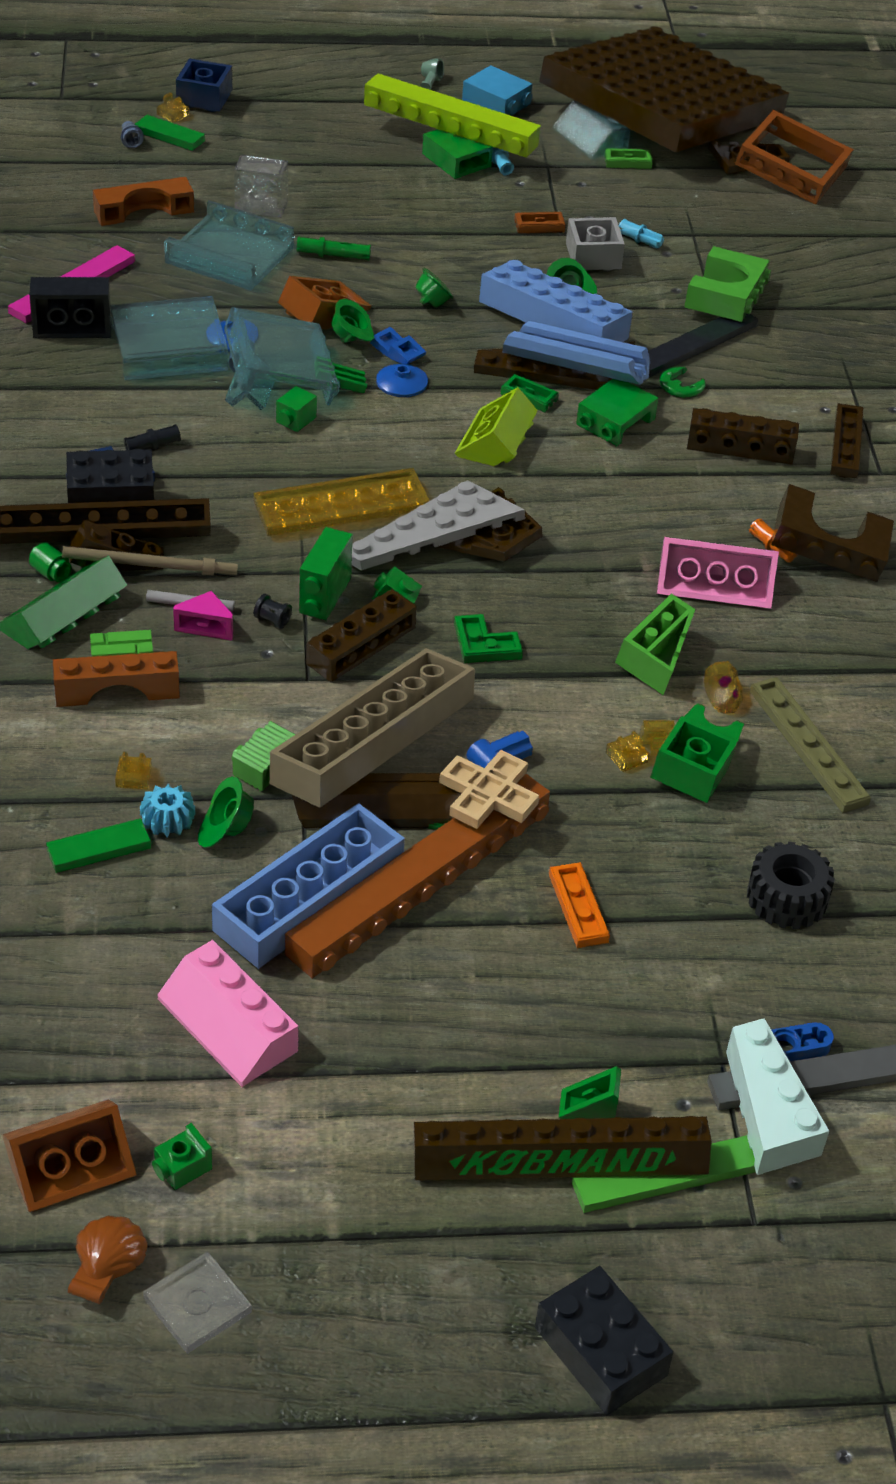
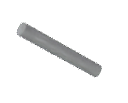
(174, 598)

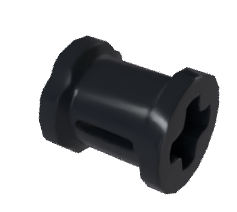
(282, 611)

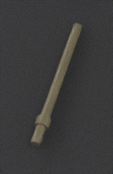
(206, 566)

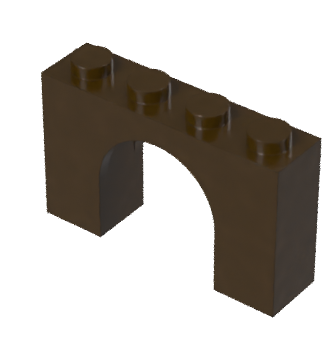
(801, 535)

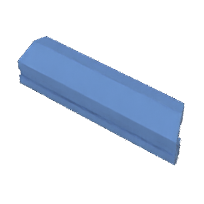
(580, 352)

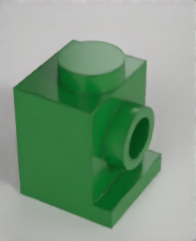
(183, 1158)

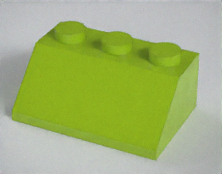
(498, 429)

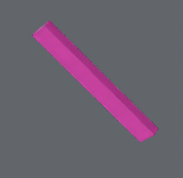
(100, 266)

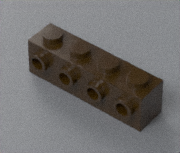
(743, 435)
(360, 635)

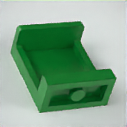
(615, 409)

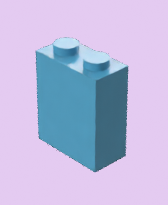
(497, 91)

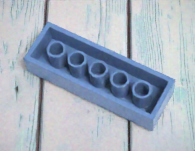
(550, 301)
(302, 882)

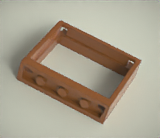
(786, 174)

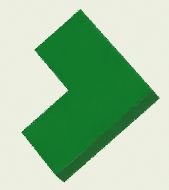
(481, 646)

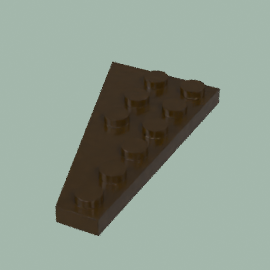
(501, 364)

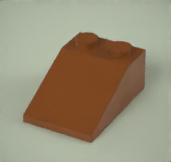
(316, 299)

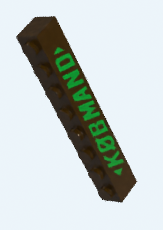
(561, 1148)

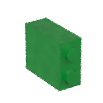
(455, 153)
(325, 573)

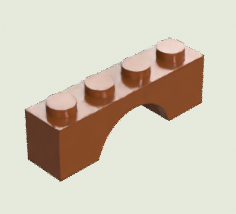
(169, 195)
(82, 677)

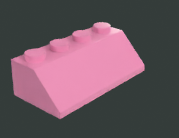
(717, 572)
(229, 1014)

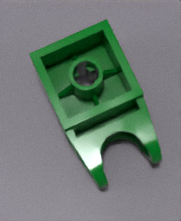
(696, 754)

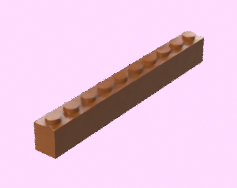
(402, 885)

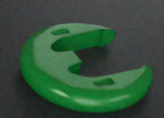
(675, 387)

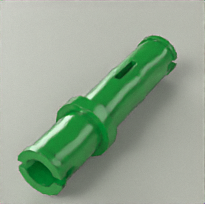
(333, 248)

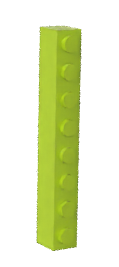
(452, 115)

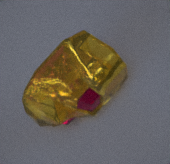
(723, 687)

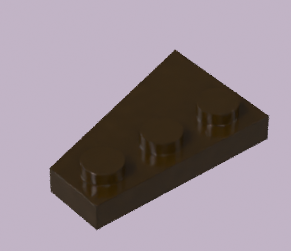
(727, 155)

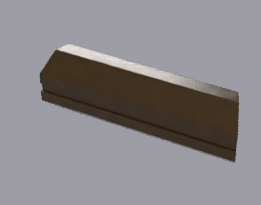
(394, 798)

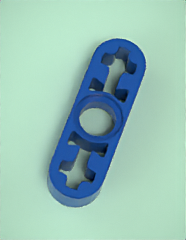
(801, 1035)

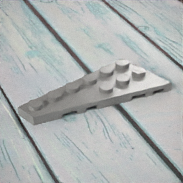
(439, 522)

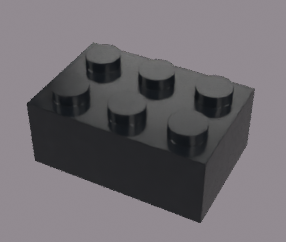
(70, 307)
(109, 476)
(603, 1340)

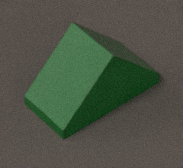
(592, 1096)

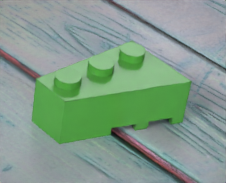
(656, 643)

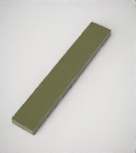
(810, 745)

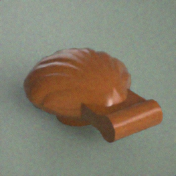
(107, 1251)

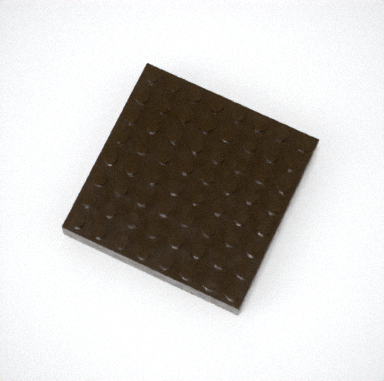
(663, 88)

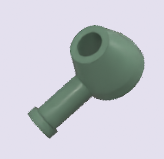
(433, 71)

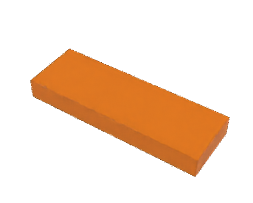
(579, 905)

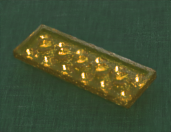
(339, 501)

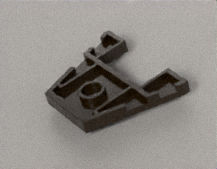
(502, 541)

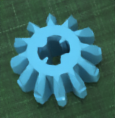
(167, 810)

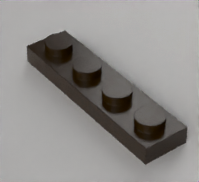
(847, 441)

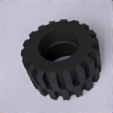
(790, 885)

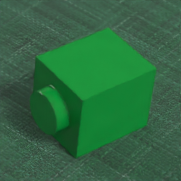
(296, 409)

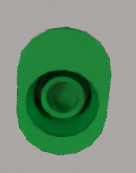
(572, 273)
(432, 289)
(351, 322)
(227, 814)

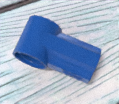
(516, 744)

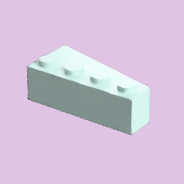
(775, 1104)

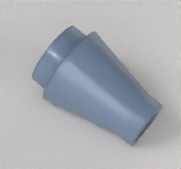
(131, 135)

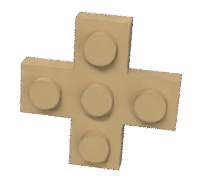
(489, 789)

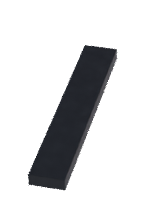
(697, 341)

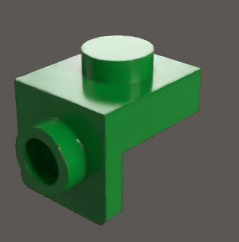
(399, 582)

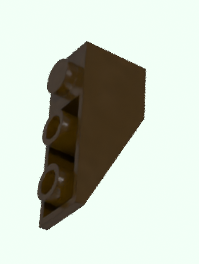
(102, 538)

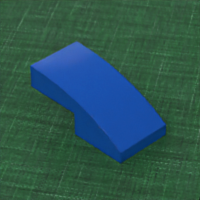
(397, 348)

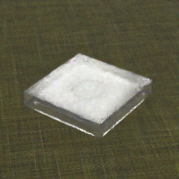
(197, 1302)

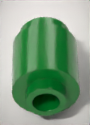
(49, 562)

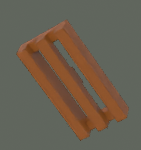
(539, 222)

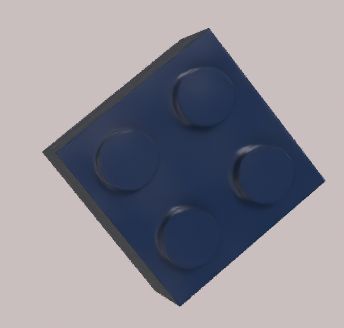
(204, 84)

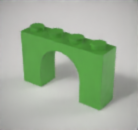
(728, 284)

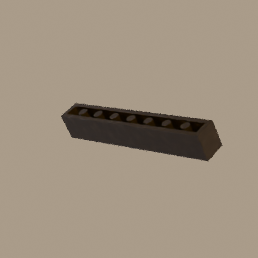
(137, 518)

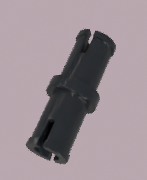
(153, 438)

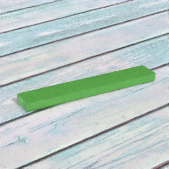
(727, 1160)

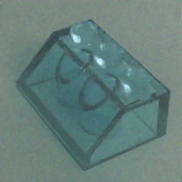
(591, 130)

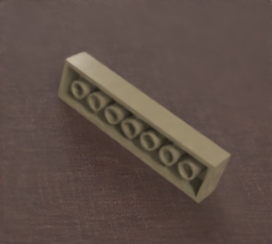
(371, 727)

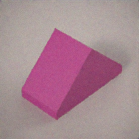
(204, 617)

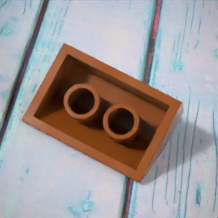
(69, 1154)

